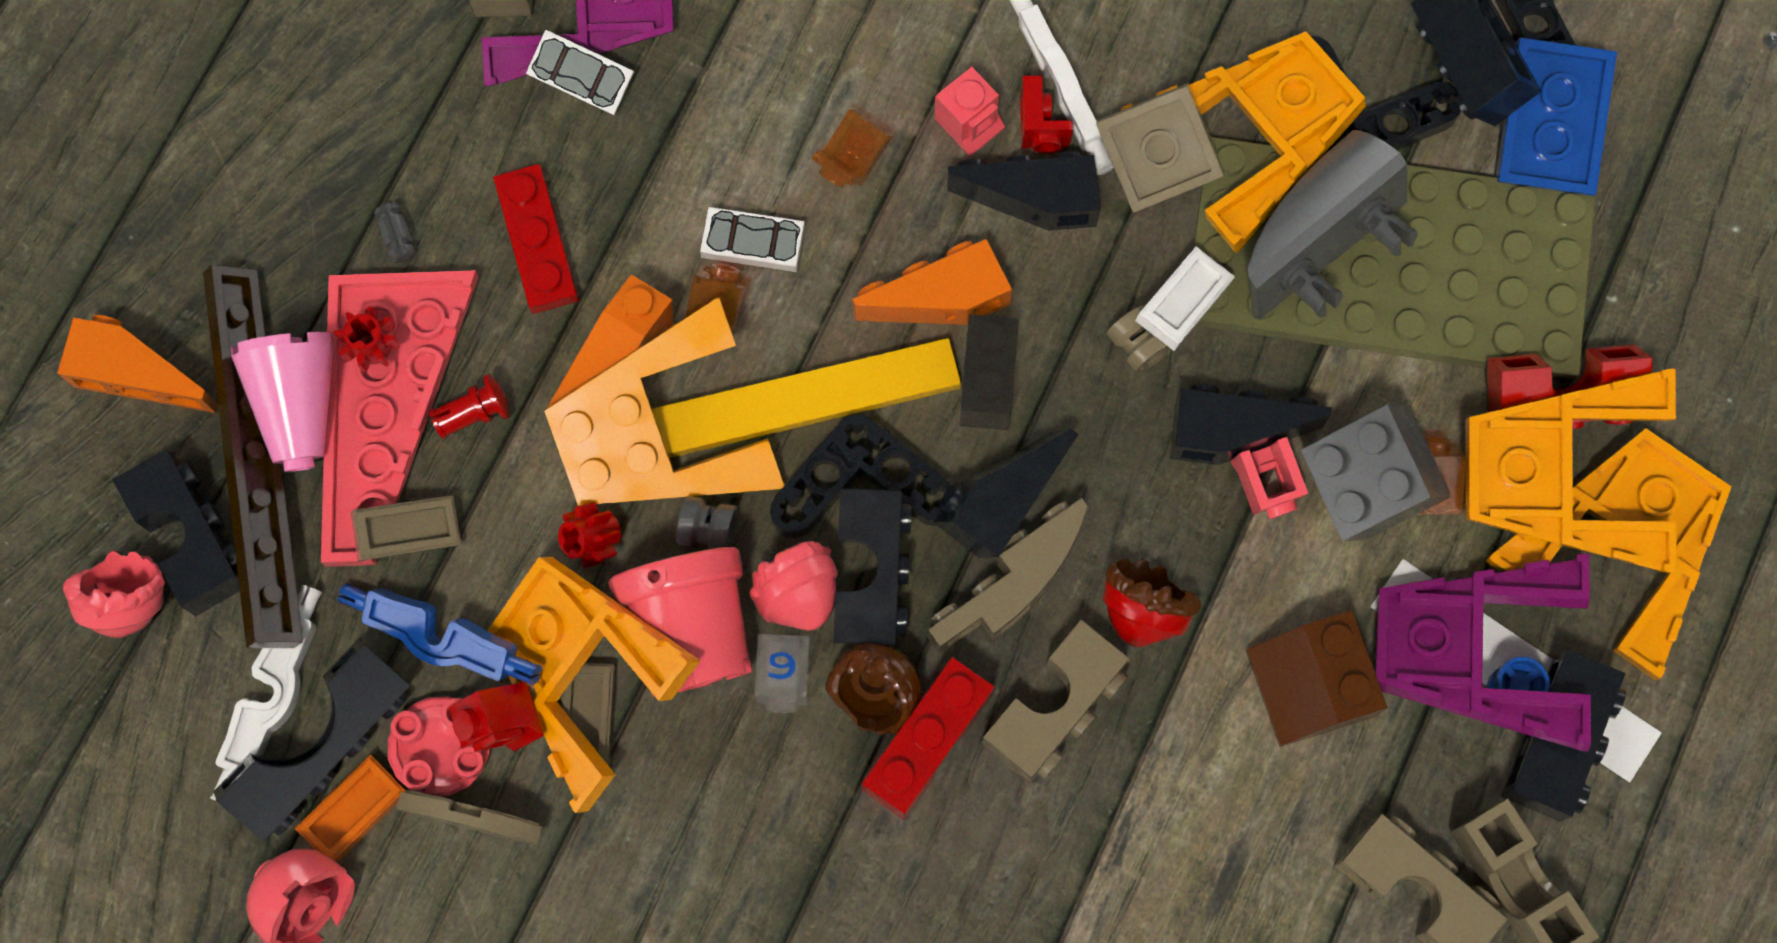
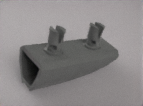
(1324, 215)

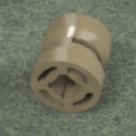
(1141, 346)

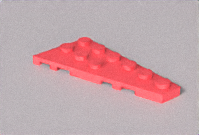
(382, 412)

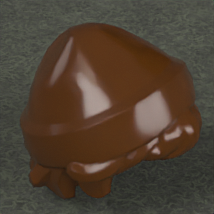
(875, 687)

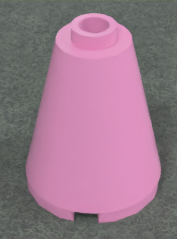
(288, 393)

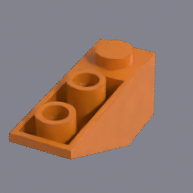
(939, 292)

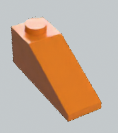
(628, 322)
(114, 362)

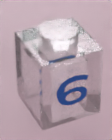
(783, 672)

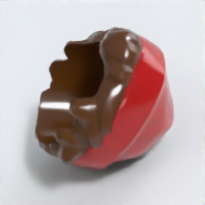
(1146, 603)

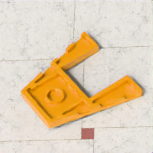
(1300, 109)
(613, 438)
(1524, 470)
(1644, 484)
(558, 624)

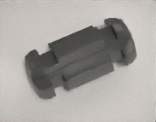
(395, 232)

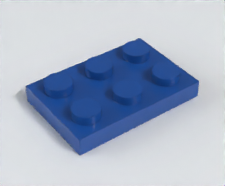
(1561, 131)

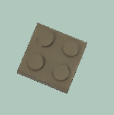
(1160, 148)

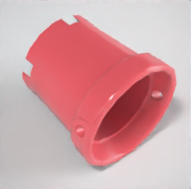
(694, 605)

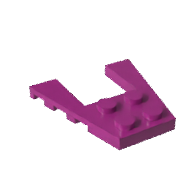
(600, 27)
(1435, 647)

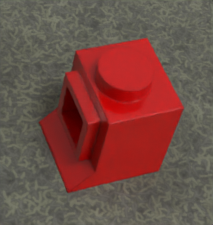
(496, 718)

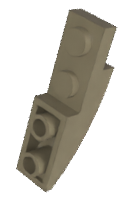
(1029, 570)

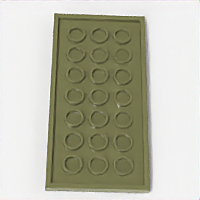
(1484, 279)

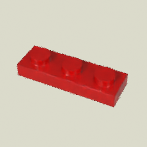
(535, 239)

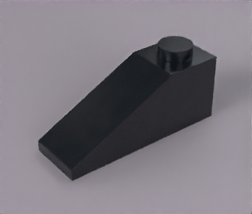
(993, 502)

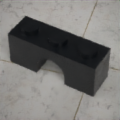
(164, 493)
(877, 522)

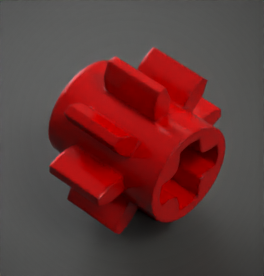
(365, 324)
(589, 534)

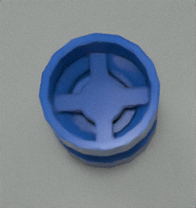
(1523, 675)

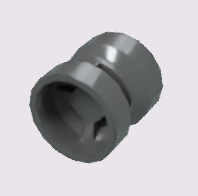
(705, 524)

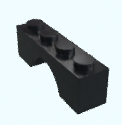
(268, 790)

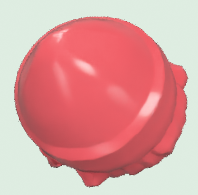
(796, 587)
(116, 594)

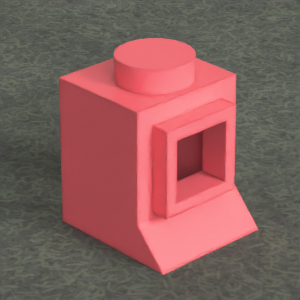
(969, 111)
(1281, 459)

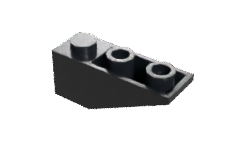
(1043, 192)
(1220, 426)

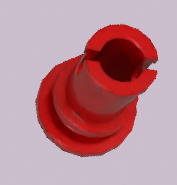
(471, 408)

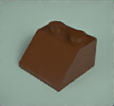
(1316, 679)

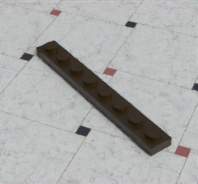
(253, 481)

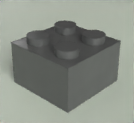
(1375, 472)

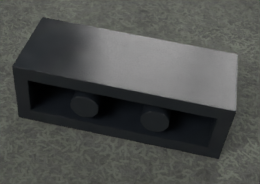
(1477, 57)
(1554, 776)

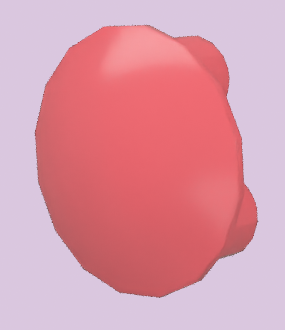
(428, 752)

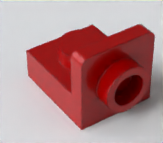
(1035, 119)

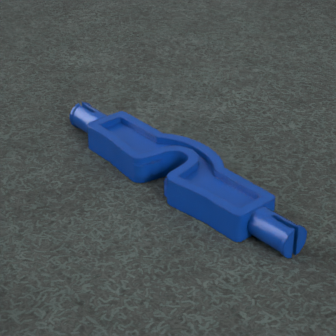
(462, 643)

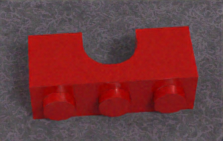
(1529, 377)
(927, 738)

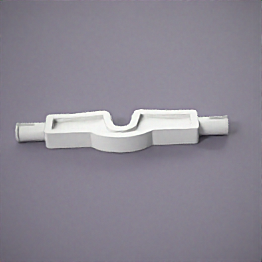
(1069, 96)
(279, 667)

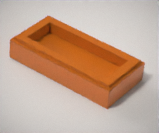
(351, 809)

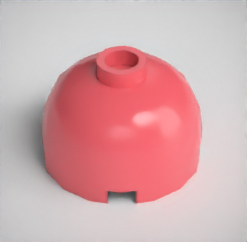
(297, 896)

